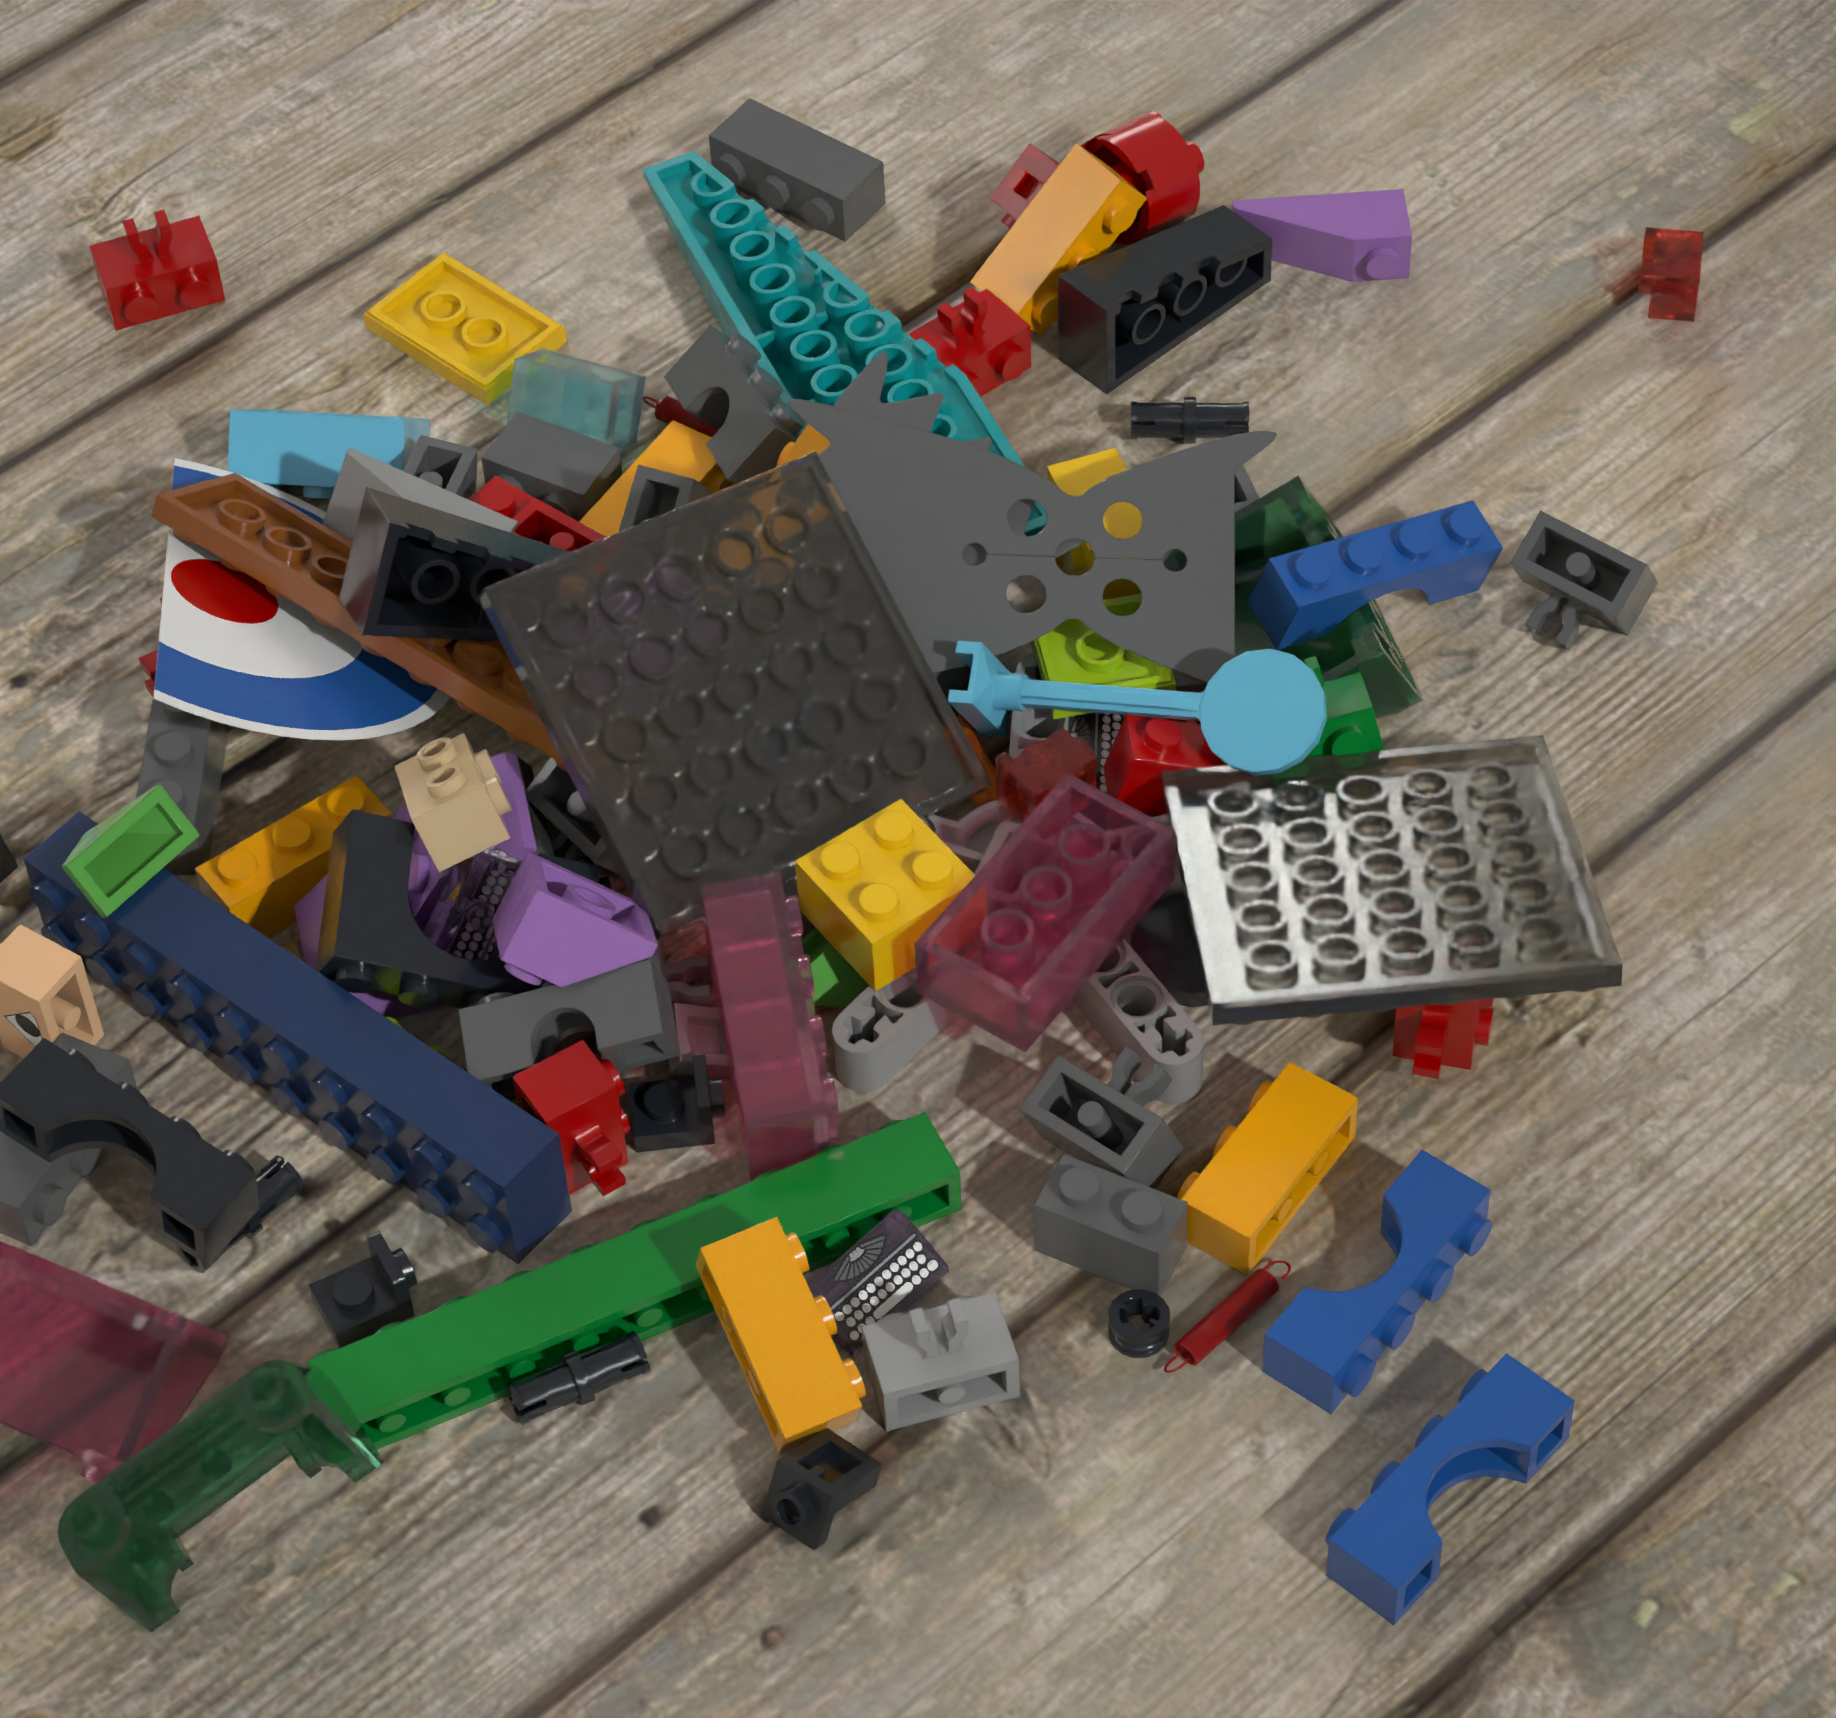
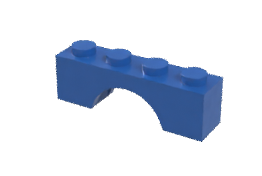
(1319, 586)
(1331, 1339)
(1500, 1428)

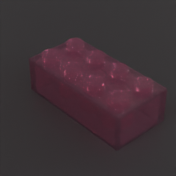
(1045, 912)
(769, 1022)

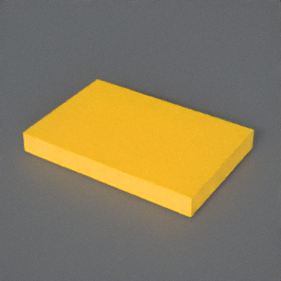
(462, 326)

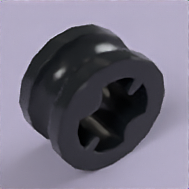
(1124, 1333)

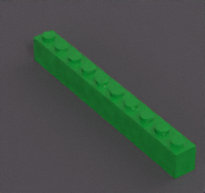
(638, 1281)

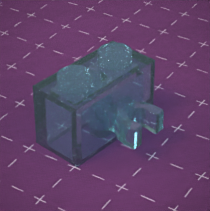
(578, 396)

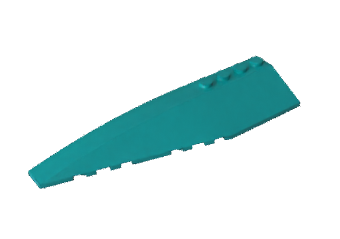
(802, 310)

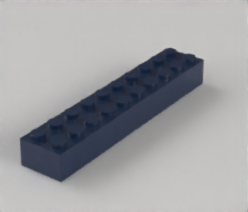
(314, 1050)

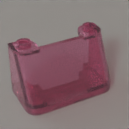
(94, 1362)

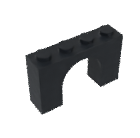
(370, 932)

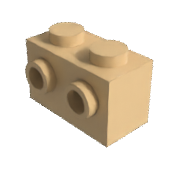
(454, 799)

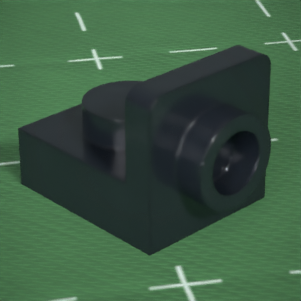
(676, 1110)
(366, 1294)
(816, 1484)

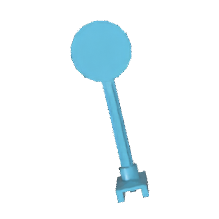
(1255, 712)

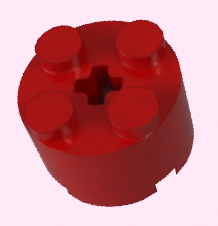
(1158, 165)

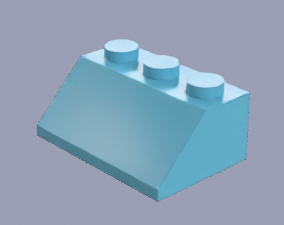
(311, 446)

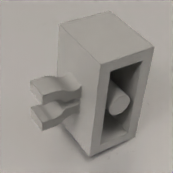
(940, 1360)

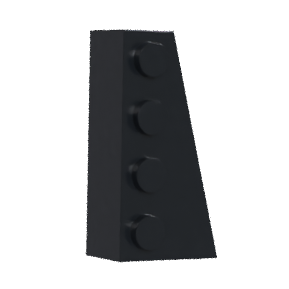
(1157, 294)
(424, 568)

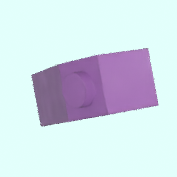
(1337, 234)

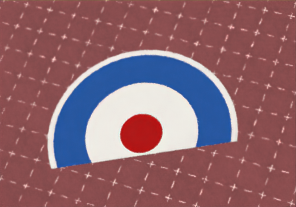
(263, 659)

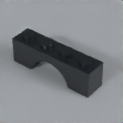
(63, 1105)

